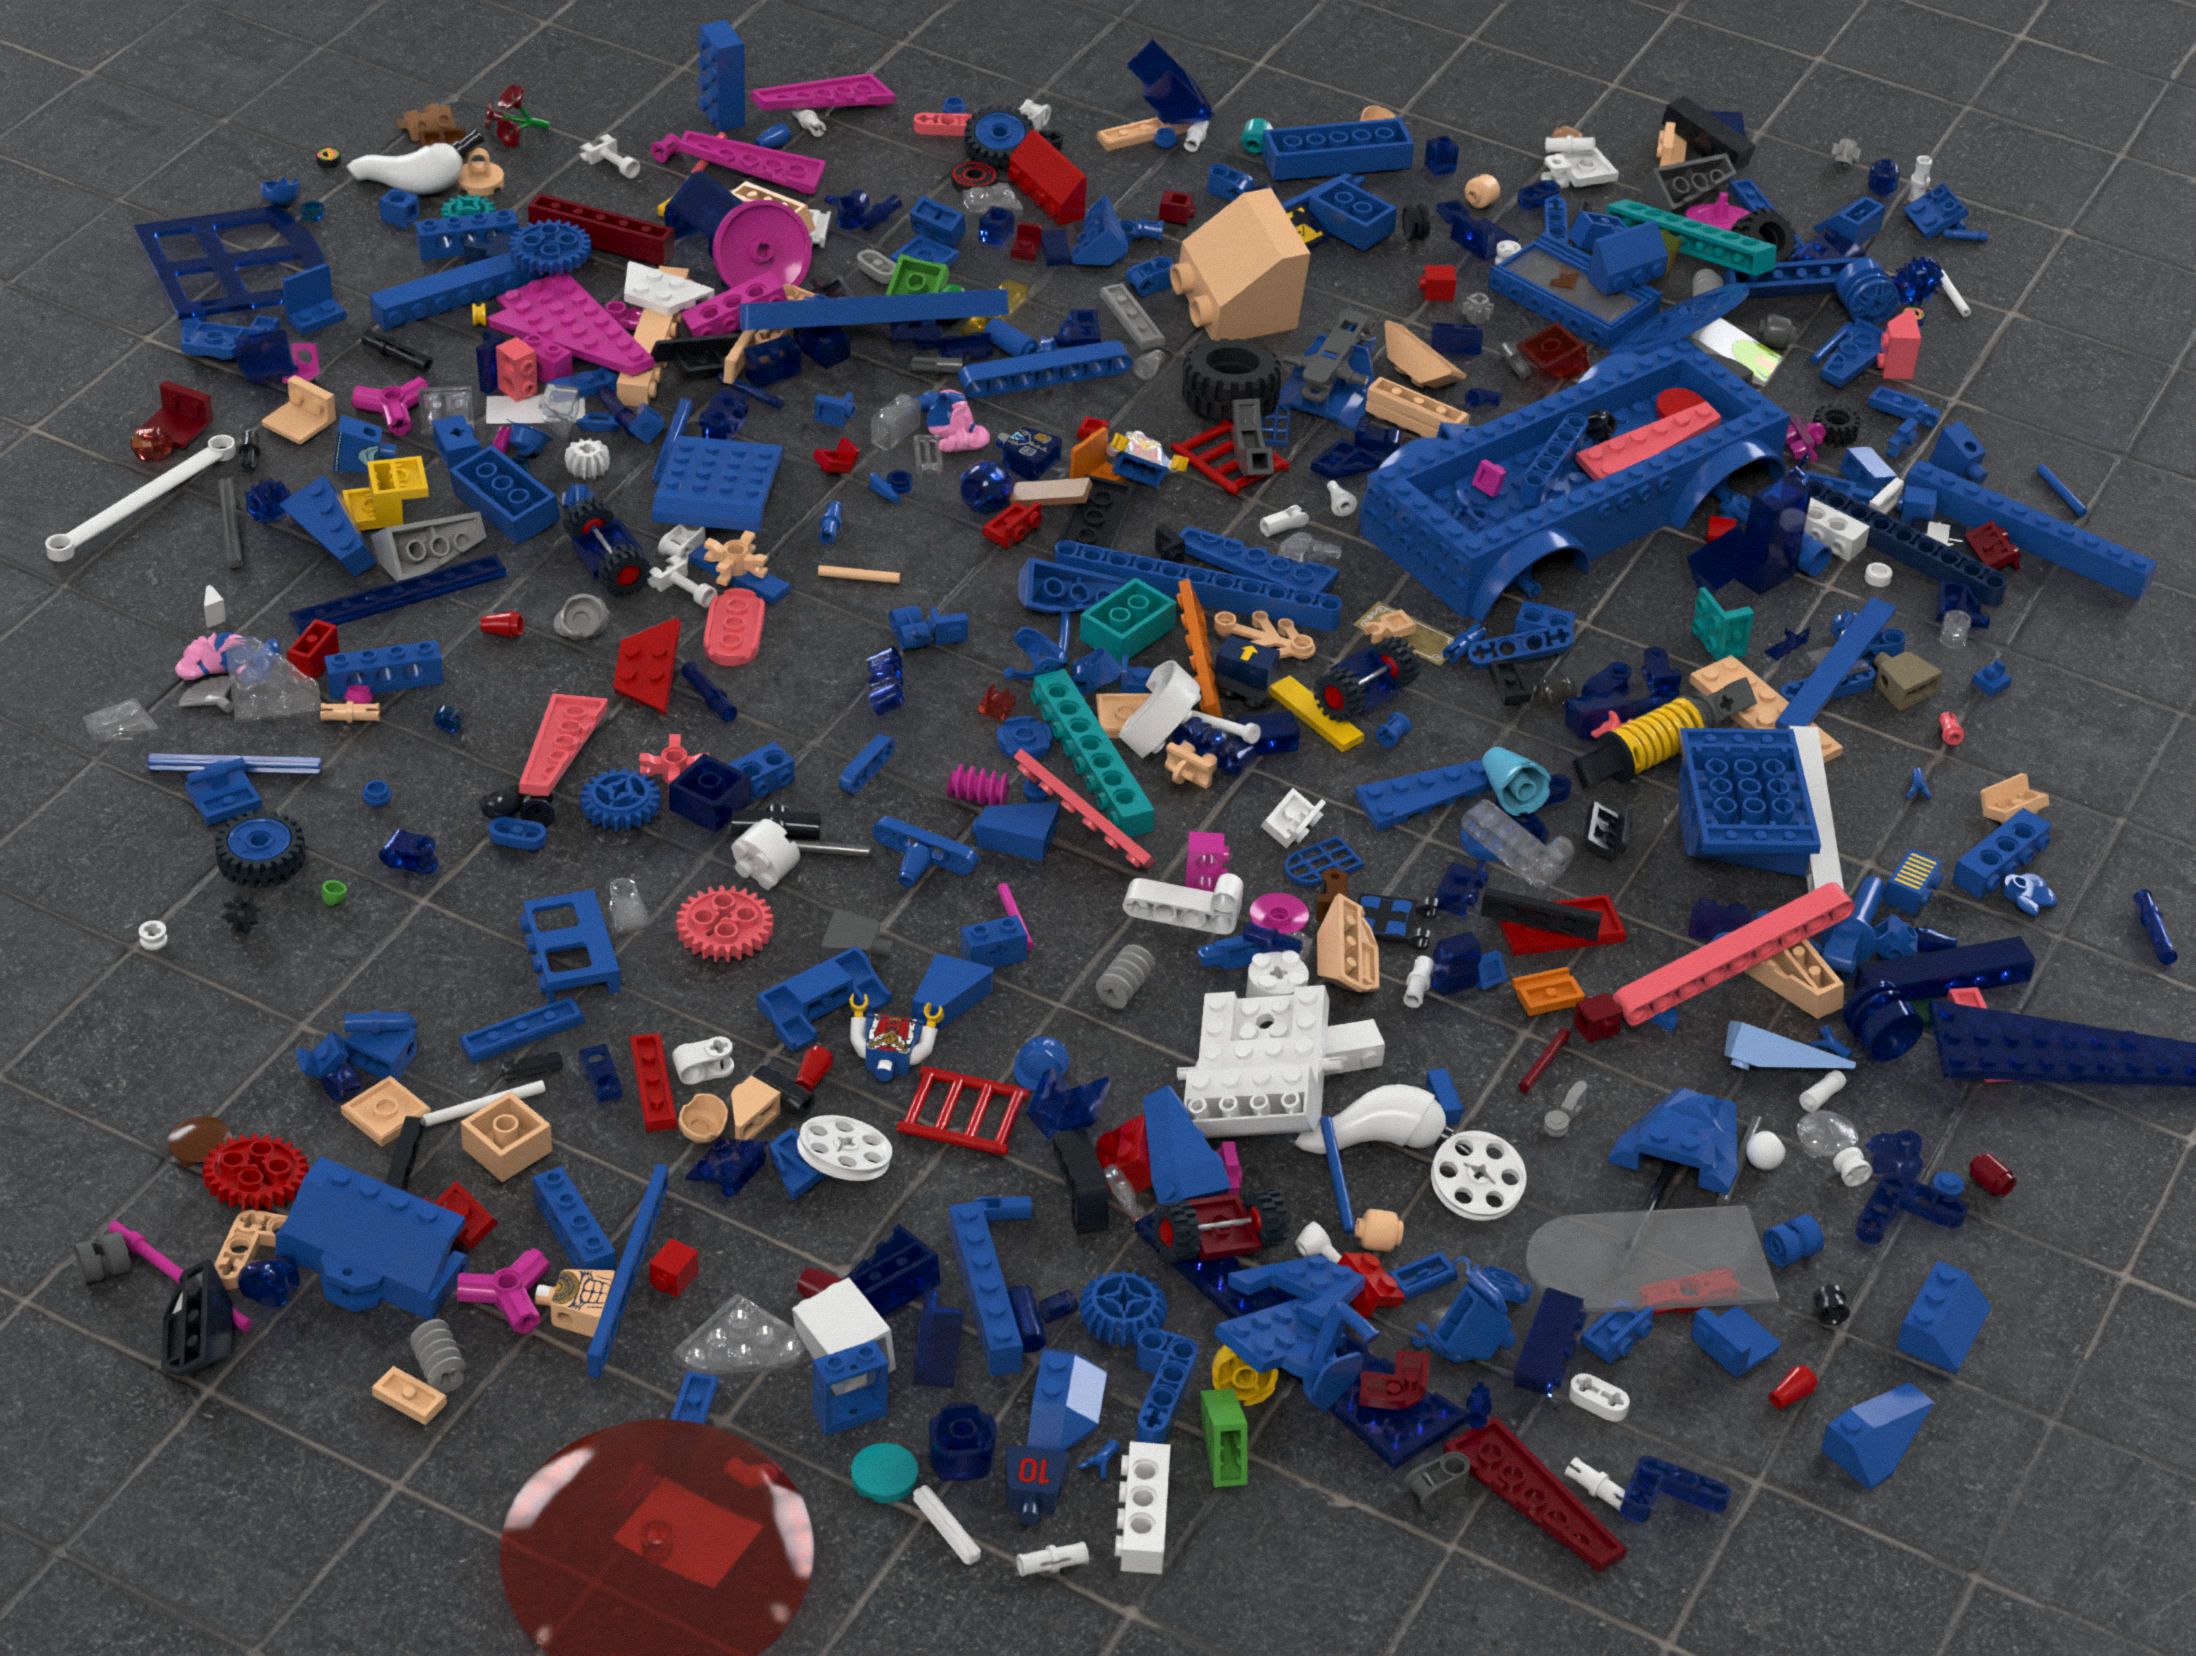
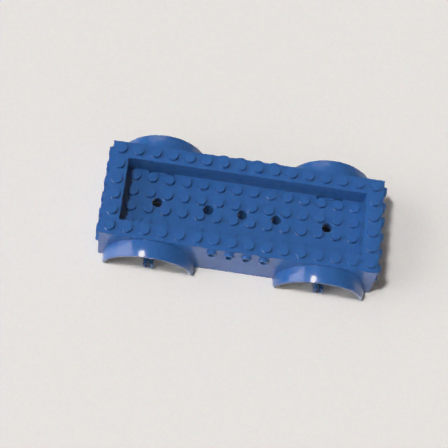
(1470, 564)

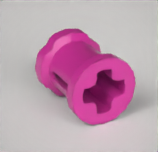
(665, 146)

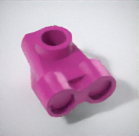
(625, 317)

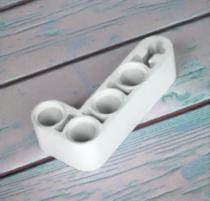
(1187, 906)

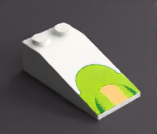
(1728, 341)

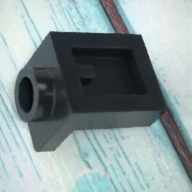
(1169, 544)

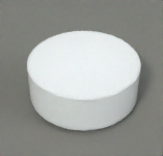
(1878, 574)

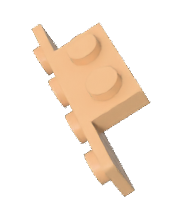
(1670, 146)

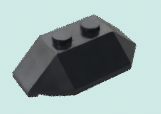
(197, 1322)

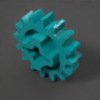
(466, 206)

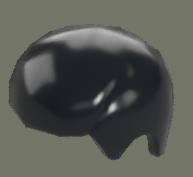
(502, 803)

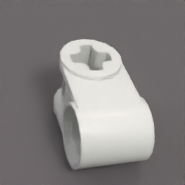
(1037, 113)
(682, 541)
(701, 1061)

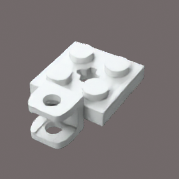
(1579, 169)

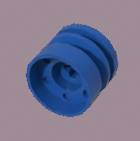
(1867, 291)

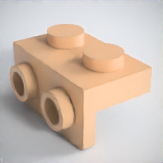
(2009, 797)

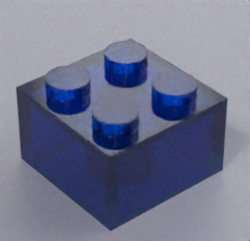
(709, 792)

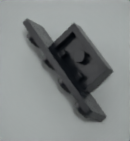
(695, 355)

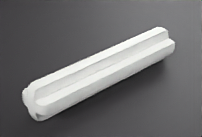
(947, 1525)

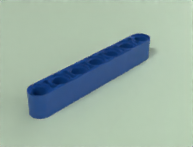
(1044, 369)

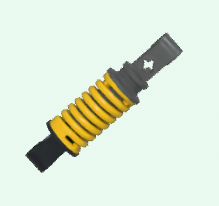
(1656, 734)

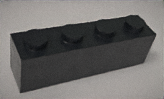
(1708, 132)

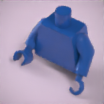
(1473, 1323)

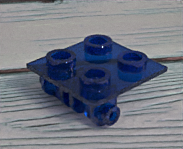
(730, 1163)

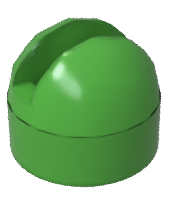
(333, 892)

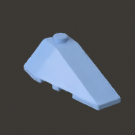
(1761, 1048)

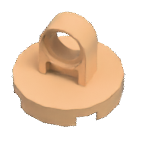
(480, 176)

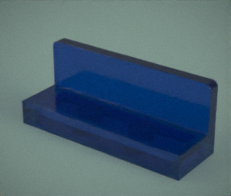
(937, 1343)

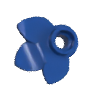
(2029, 892)

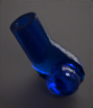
(1480, 396)

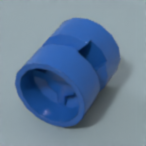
(1813, 555)
(1793, 1240)

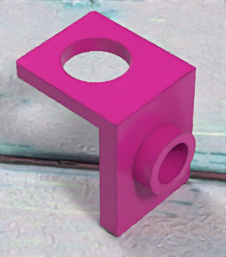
(306, 370)

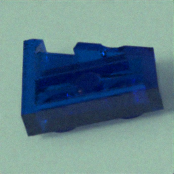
(1079, 329)
(1344, 459)

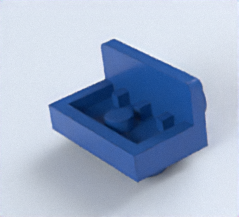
(1617, 1332)

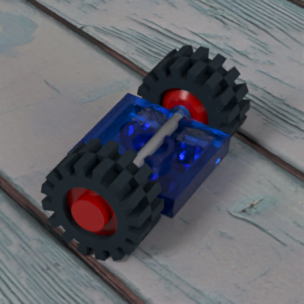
(606, 547)
(1366, 679)

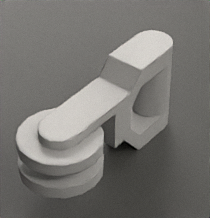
(1558, 1121)

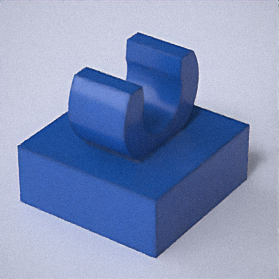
(1992, 678)
(1491, 970)

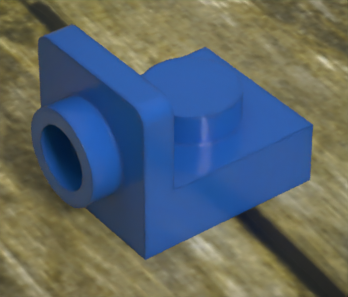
(834, 410)
(647, 423)
(1133, 678)
(325, 1058)

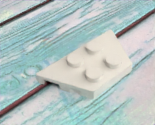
(661, 290)

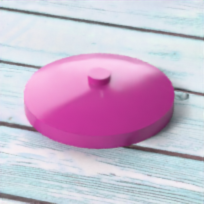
(761, 239)

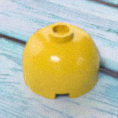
(1234, 1373)

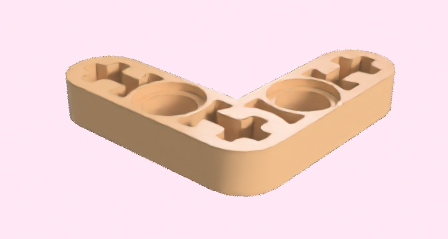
(241, 1235)

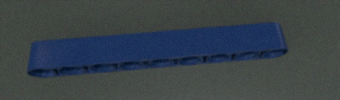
(1917, 548)

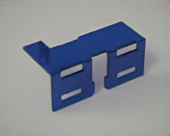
(1790, 643)

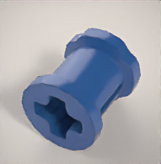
(1389, 733)

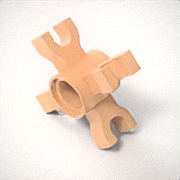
(735, 558)

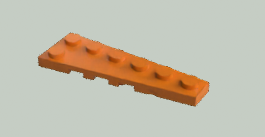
(1201, 661)

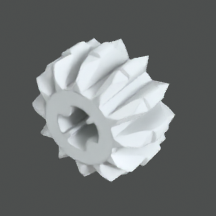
(587, 459)

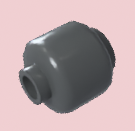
(1776, 331)

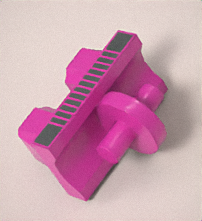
(1804, 438)

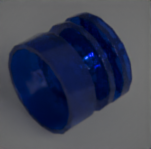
(1883, 1020)

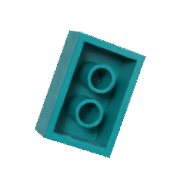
(1128, 620)

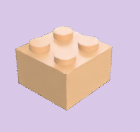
(506, 1136)

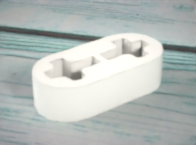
(1599, 1397)

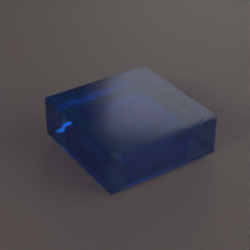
(1448, 208)

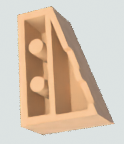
(1802, 979)

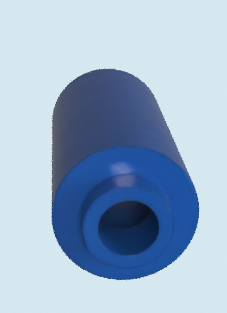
(1010, 339)

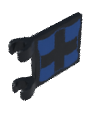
(1393, 918)

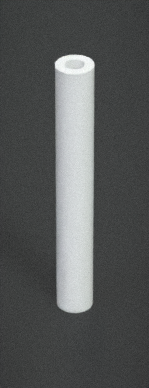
(1955, 296)

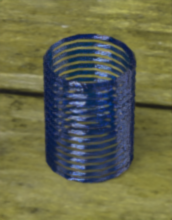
(1057, 1307)

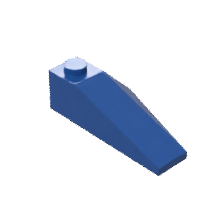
(1063, 588)

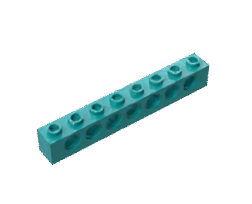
(1702, 239)
(1092, 753)

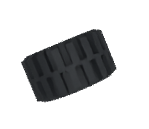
(1772, 228)

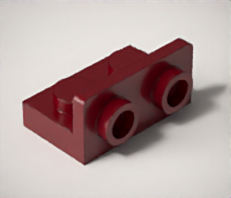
(1993, 546)

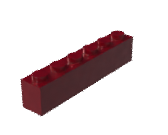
(608, 229)

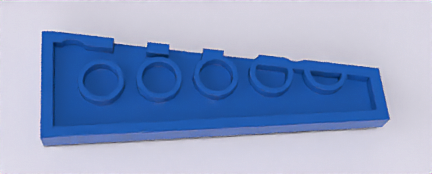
(1397, 798)

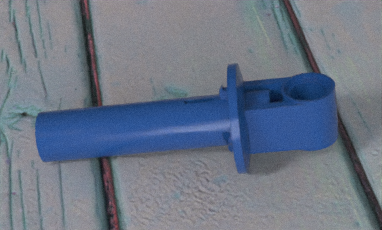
(1853, 938)

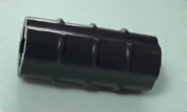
(793, 1097)

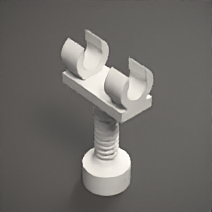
(627, 166)
(676, 574)

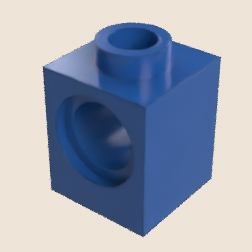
(399, 208)

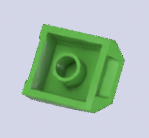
(917, 276)

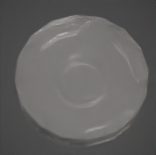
(1124, 1192)

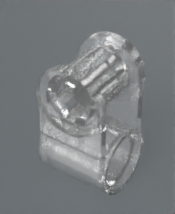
(627, 907)

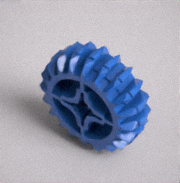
(1103, 1304)

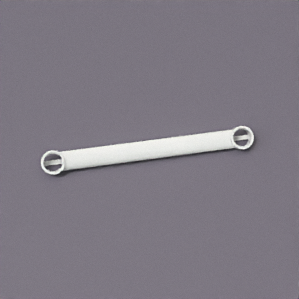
(140, 498)

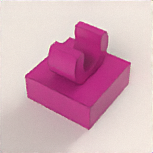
(1489, 477)

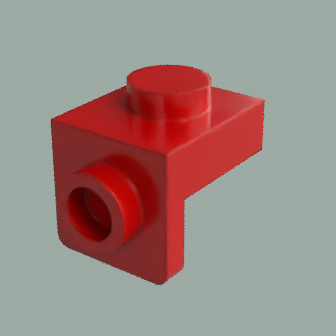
(837, 460)

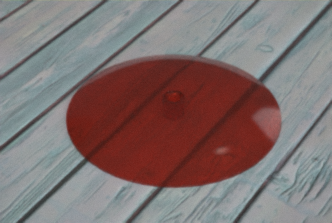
(716, 1585)

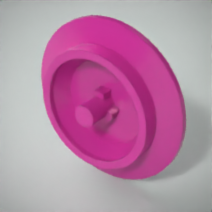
(1719, 214)

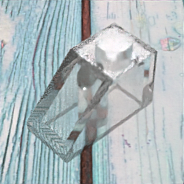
(560, 408)

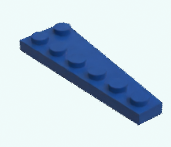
(1257, 562)

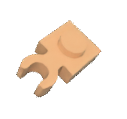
(1391, 624)

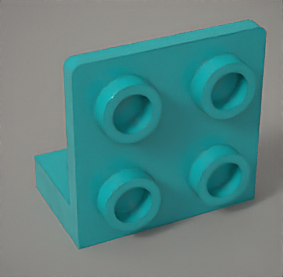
(1719, 630)

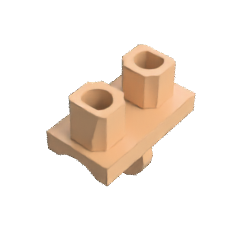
(1188, 765)

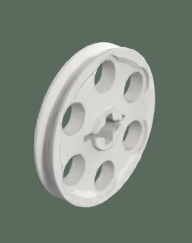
(844, 1148)
(1488, 1185)

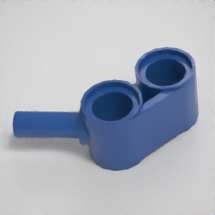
(909, 628)

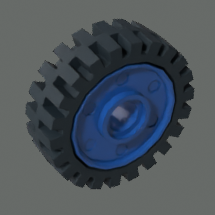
(995, 135)
(260, 848)

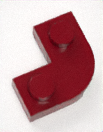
(1397, 1390)

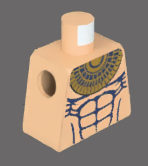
(577, 1299)

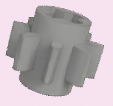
(1845, 153)
(1478, 308)

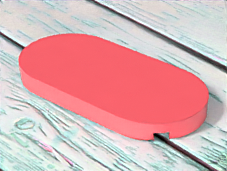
(734, 627)

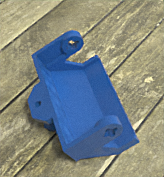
(372, 1241)

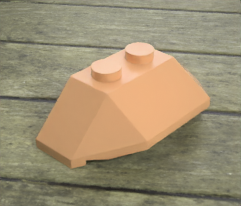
(1418, 359)
(1347, 948)

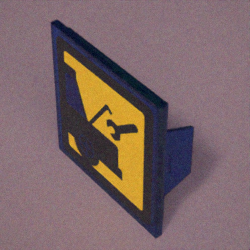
(1307, 225)

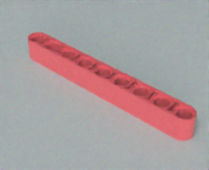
(1734, 953)

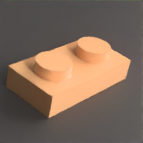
(409, 1395)

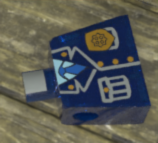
(1029, 452)

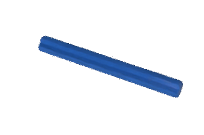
(676, 428)

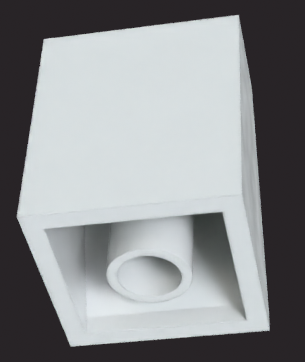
(841, 1320)

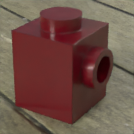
(1598, 1017)

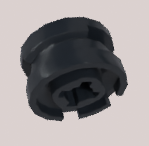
(1415, 221)

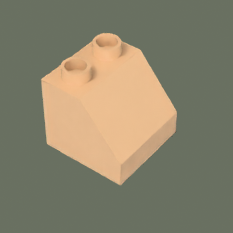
(1244, 270)

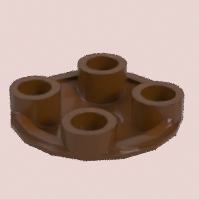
(195, 1137)

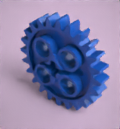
(550, 247)

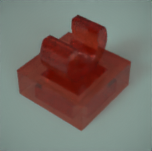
(997, 703)

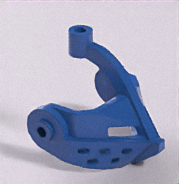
(1035, 645)

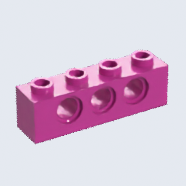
(721, 312)

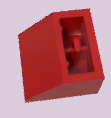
(1129, 1151)

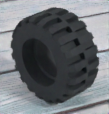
(1228, 372)

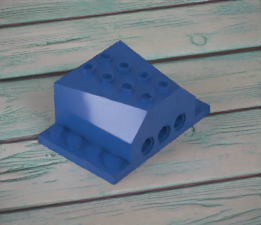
(1746, 799)

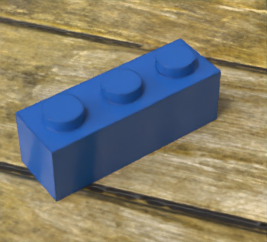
(1441, 1085)

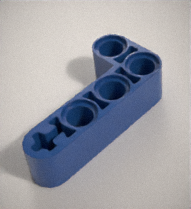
(1174, 1363)

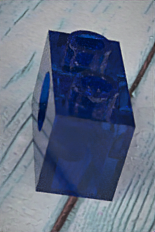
(823, 344)

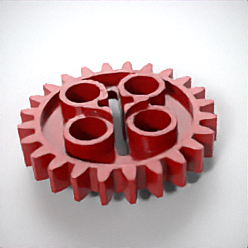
(254, 1171)

